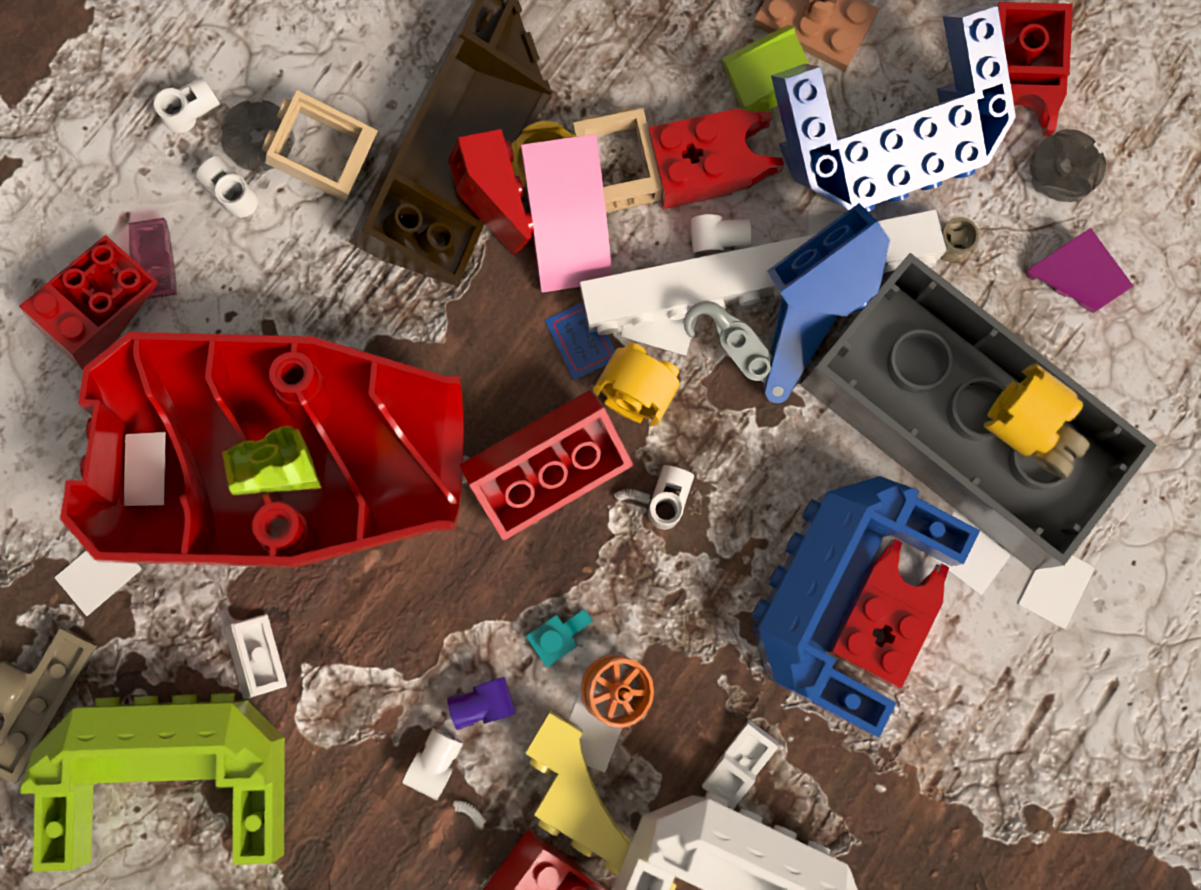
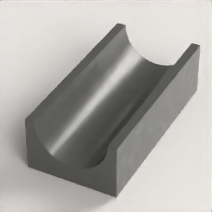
(919, 386)

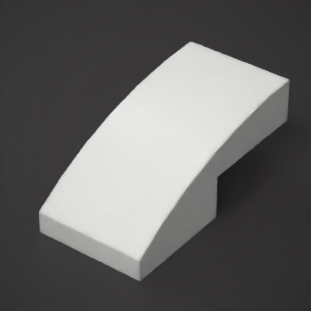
(740, 764)

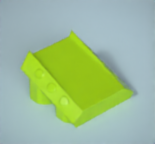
(752, 67)
(270, 464)

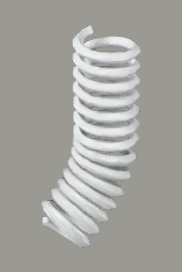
(640, 496)
(476, 816)

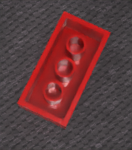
(546, 465)

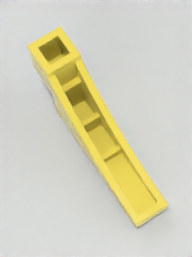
(572, 798)

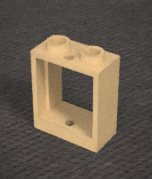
(332, 118)
(633, 192)

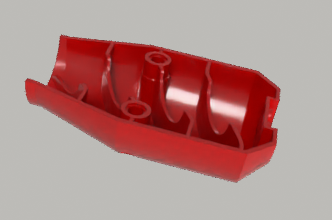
(375, 428)

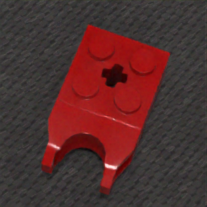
(1042, 66)
(720, 153)
(898, 609)

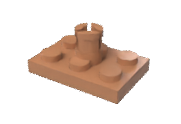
(823, 27)

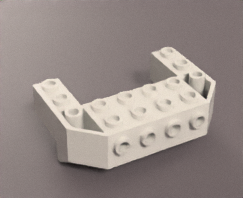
(724, 851)

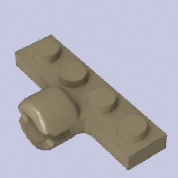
(35, 698)

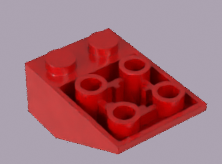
(489, 188)
(90, 301)
(541, 866)

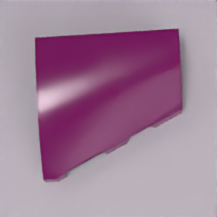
(1083, 272)

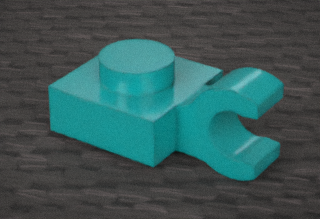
(556, 638)

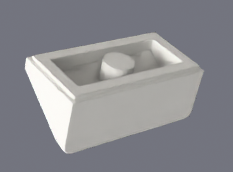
(255, 656)

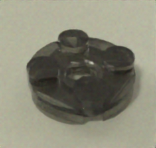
(237, 139)
(1053, 180)

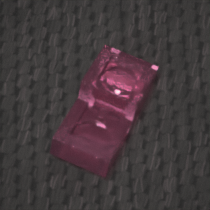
(153, 251)

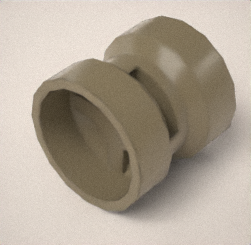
(961, 233)
(1062, 455)

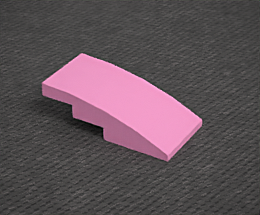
(567, 211)

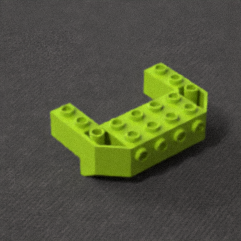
(157, 743)

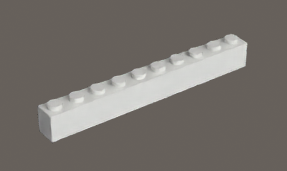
(730, 277)

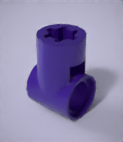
(486, 703)

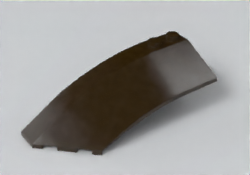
(479, 85)

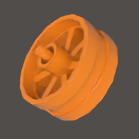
(617, 690)

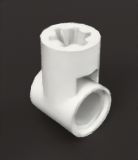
(172, 98)
(224, 183)
(715, 236)
(675, 479)
(432, 769)

